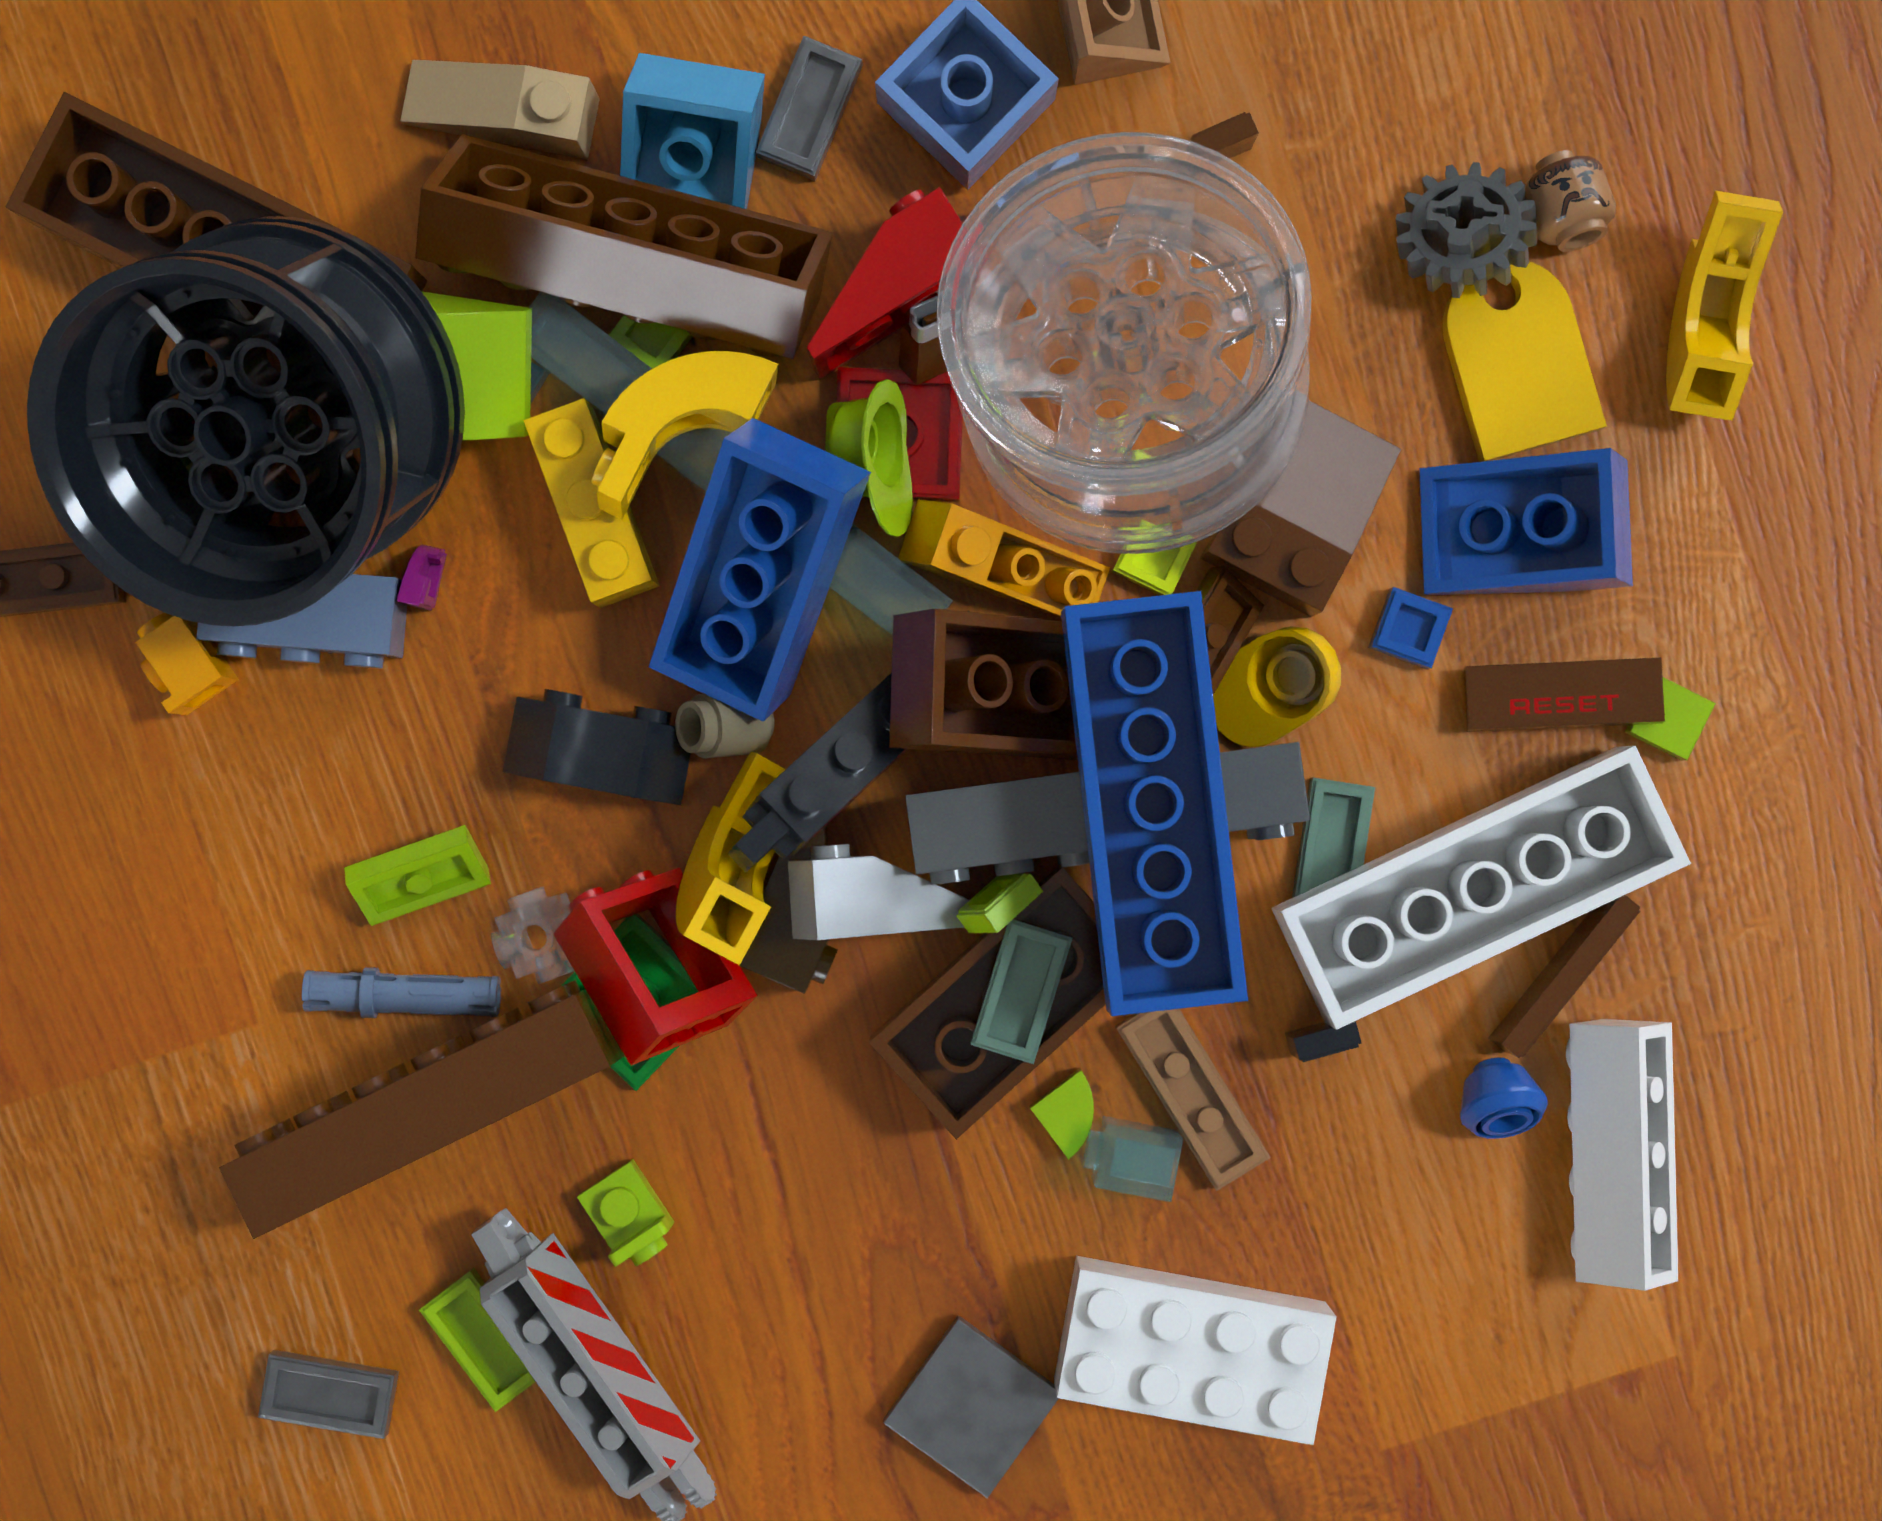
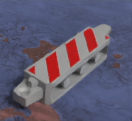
(590, 1369)

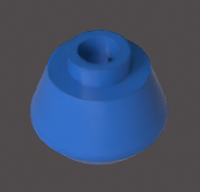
(1501, 1100)

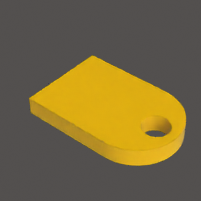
(1521, 367)

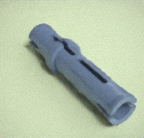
(387, 993)

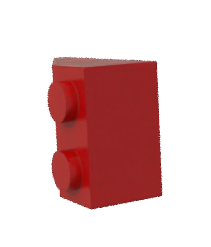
(891, 277)

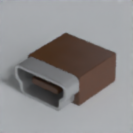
(920, 344)

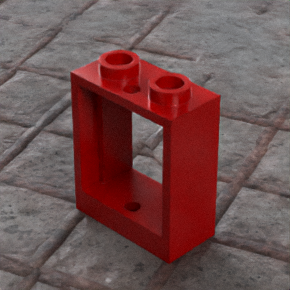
(617, 987)

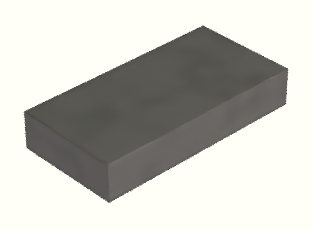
(809, 108)
(328, 1394)

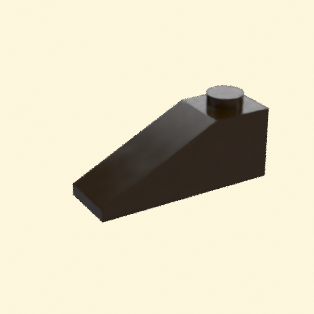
(774, 949)

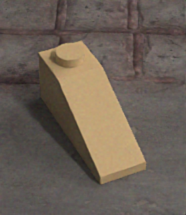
(503, 104)

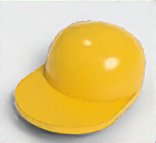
(1276, 686)

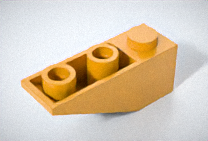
(999, 559)

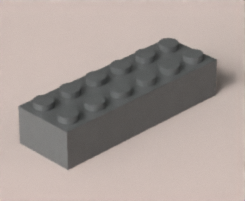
(1045, 815)

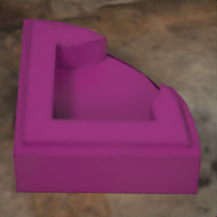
(422, 578)

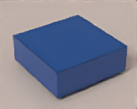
(1410, 628)

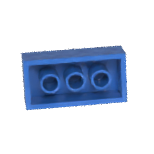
(758, 568)

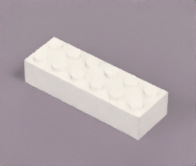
(1481, 885)

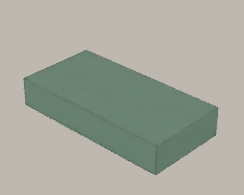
(1336, 832)
(1021, 991)

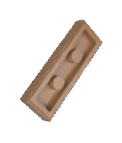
(1193, 1094)

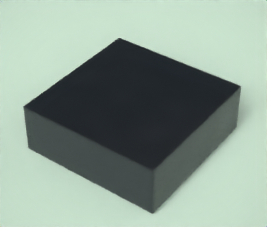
(1322, 1040)

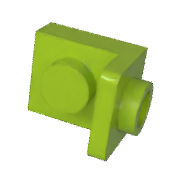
(627, 1214)

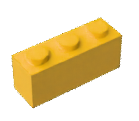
(604, 547)

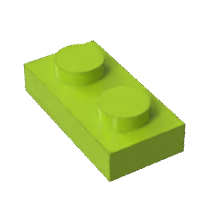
(417, 875)

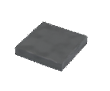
(972, 1406)

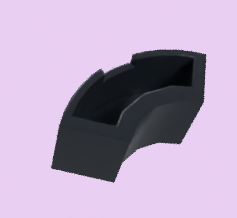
(597, 749)

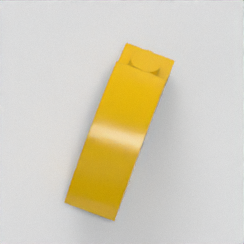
(1715, 303)
(671, 399)
(716, 898)

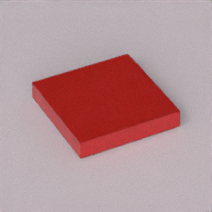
(932, 427)

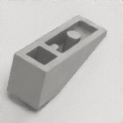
(863, 896)

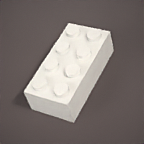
(1194, 1350)

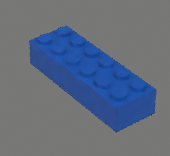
(1154, 803)

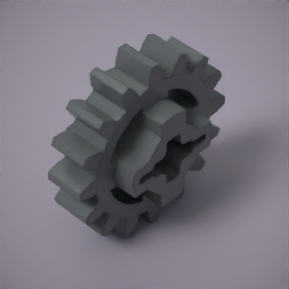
(1466, 230)

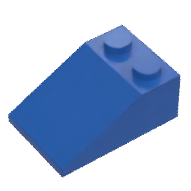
(1527, 524)

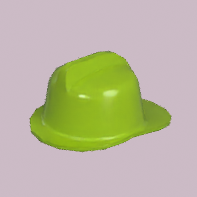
(874, 437)

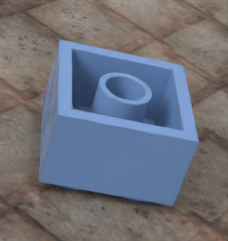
(966, 90)

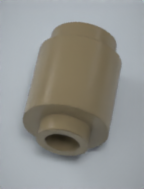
(720, 730)

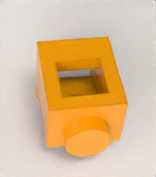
(182, 663)

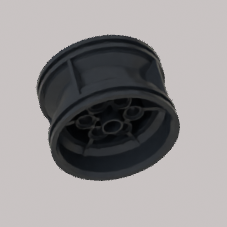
(349, 344)

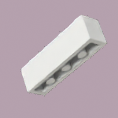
(1623, 1153)

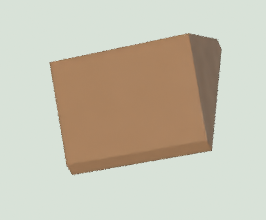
(1112, 37)

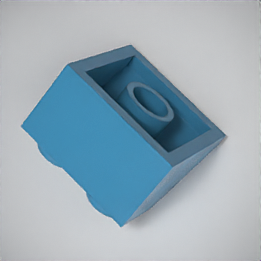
(692, 127)

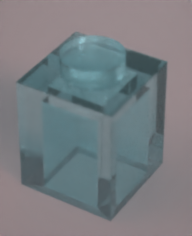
(1133, 1158)

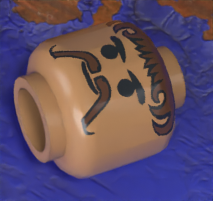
(1570, 200)

